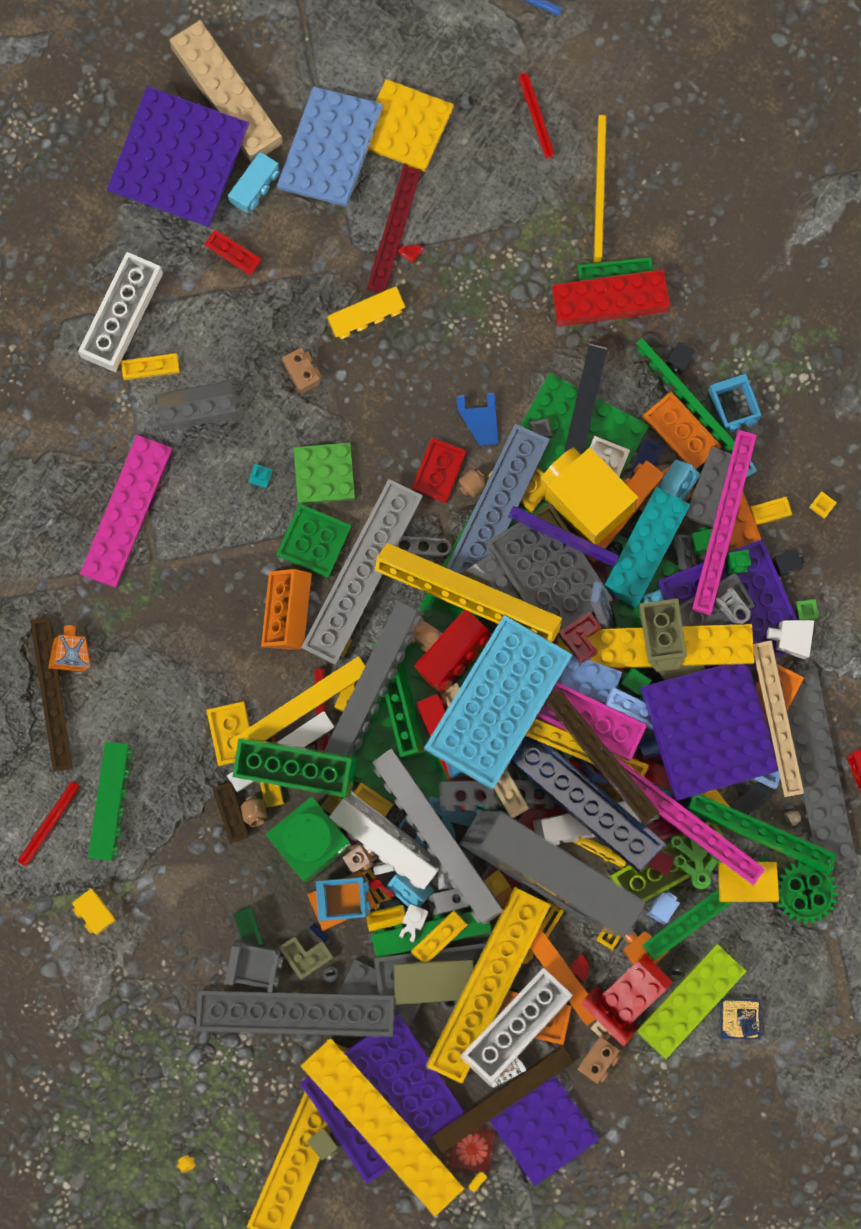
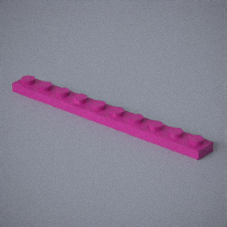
(724, 522)
(698, 830)

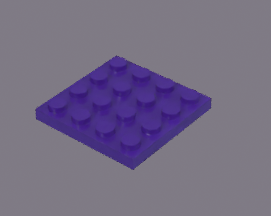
(544, 1130)

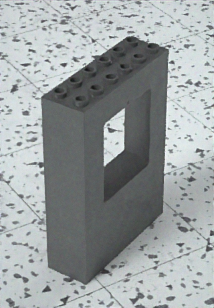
(552, 873)

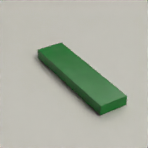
(613, 268)

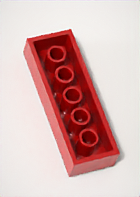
(610, 298)

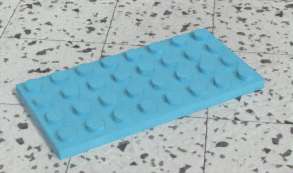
(498, 702)

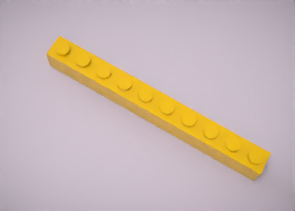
(464, 591)

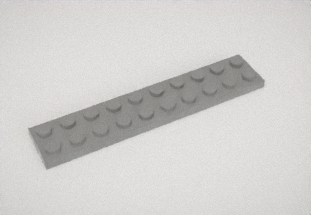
(358, 576)

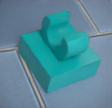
(260, 476)

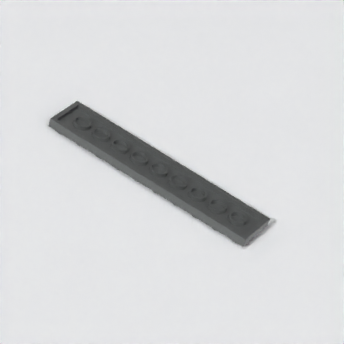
(819, 770)
(295, 1014)

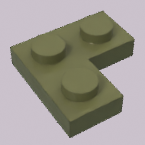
(305, 962)

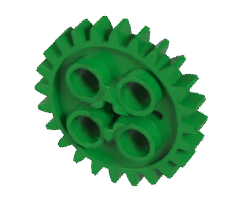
(823, 888)

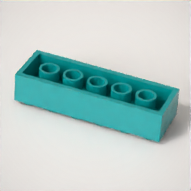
(646, 547)

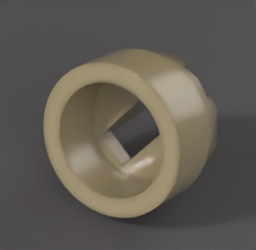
(792, 817)

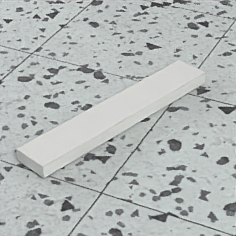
(300, 737)

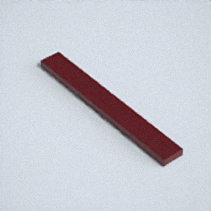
(394, 229)

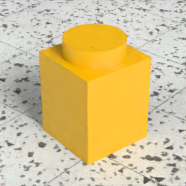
(588, 494)

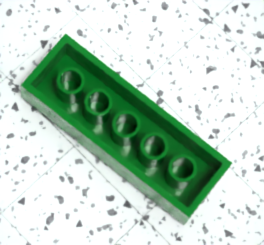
(294, 767)

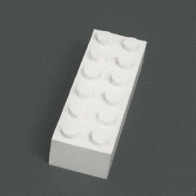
(120, 312)
(567, 828)
(385, 840)
(516, 1026)

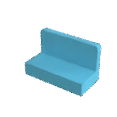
(679, 479)
(408, 892)

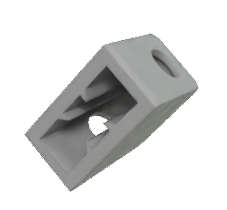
(442, 902)

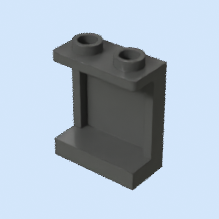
(254, 966)

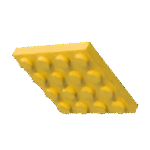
(409, 125)

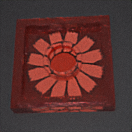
(473, 1151)

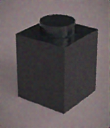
(680, 358)
(788, 562)

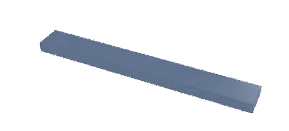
(601, 606)

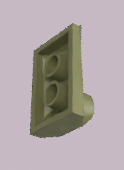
(663, 634)

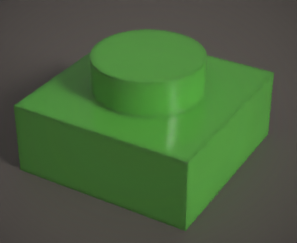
(807, 610)

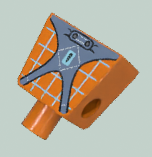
(69, 651)

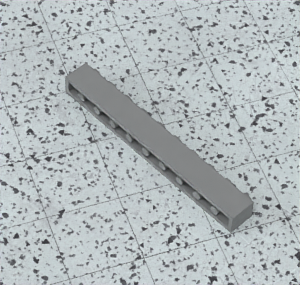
(437, 836)

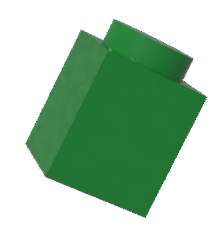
(308, 839)

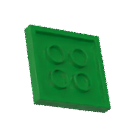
(314, 540)

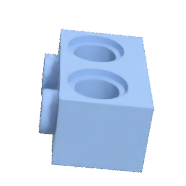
(663, 907)

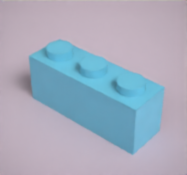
(254, 183)

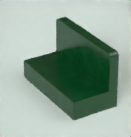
(248, 927)

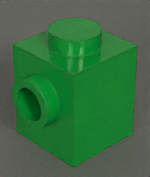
(701, 540)
(633, 682)

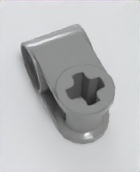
(733, 605)

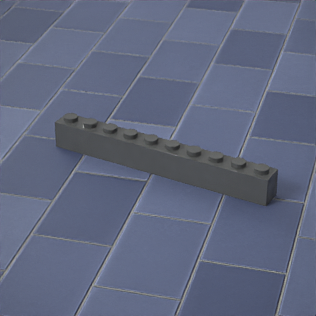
(375, 679)

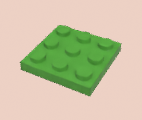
(324, 473)

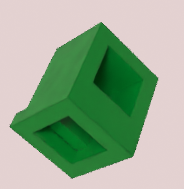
(737, 562)

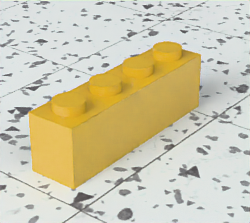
(365, 312)

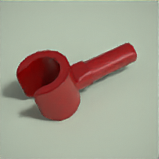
(375, 884)

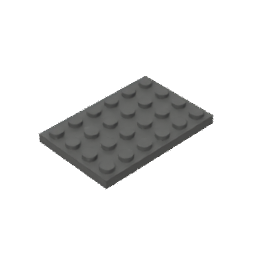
(546, 570)

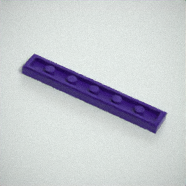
(563, 536)

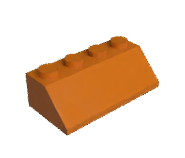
(286, 609)

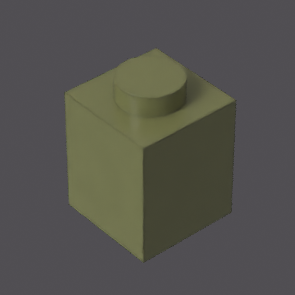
(323, 1144)

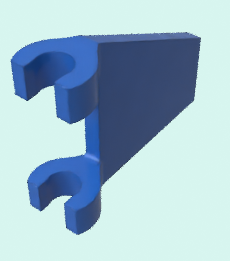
(480, 420)

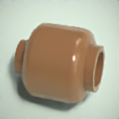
(472, 483)
(254, 811)

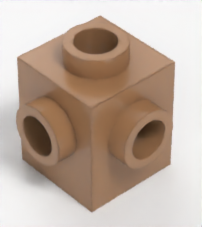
(359, 858)

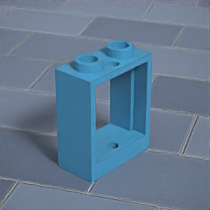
(728, 385)
(322, 902)

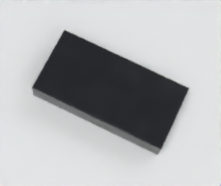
(751, 799)

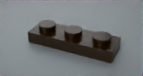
(230, 812)

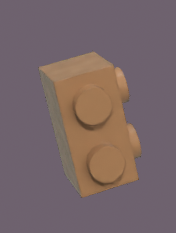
(301, 370)
(426, 636)
(598, 1060)

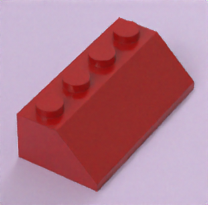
(453, 651)

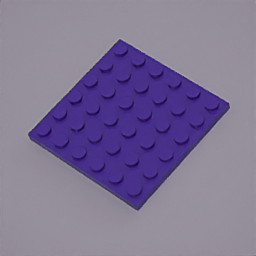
(178, 156)
(759, 582)
(710, 729)
(401, 1077)

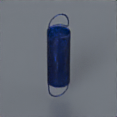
(316, 930)

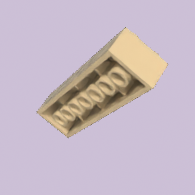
(224, 88)

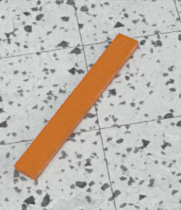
(555, 965)

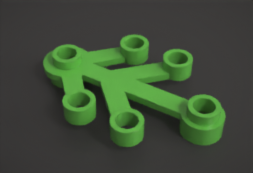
(696, 855)

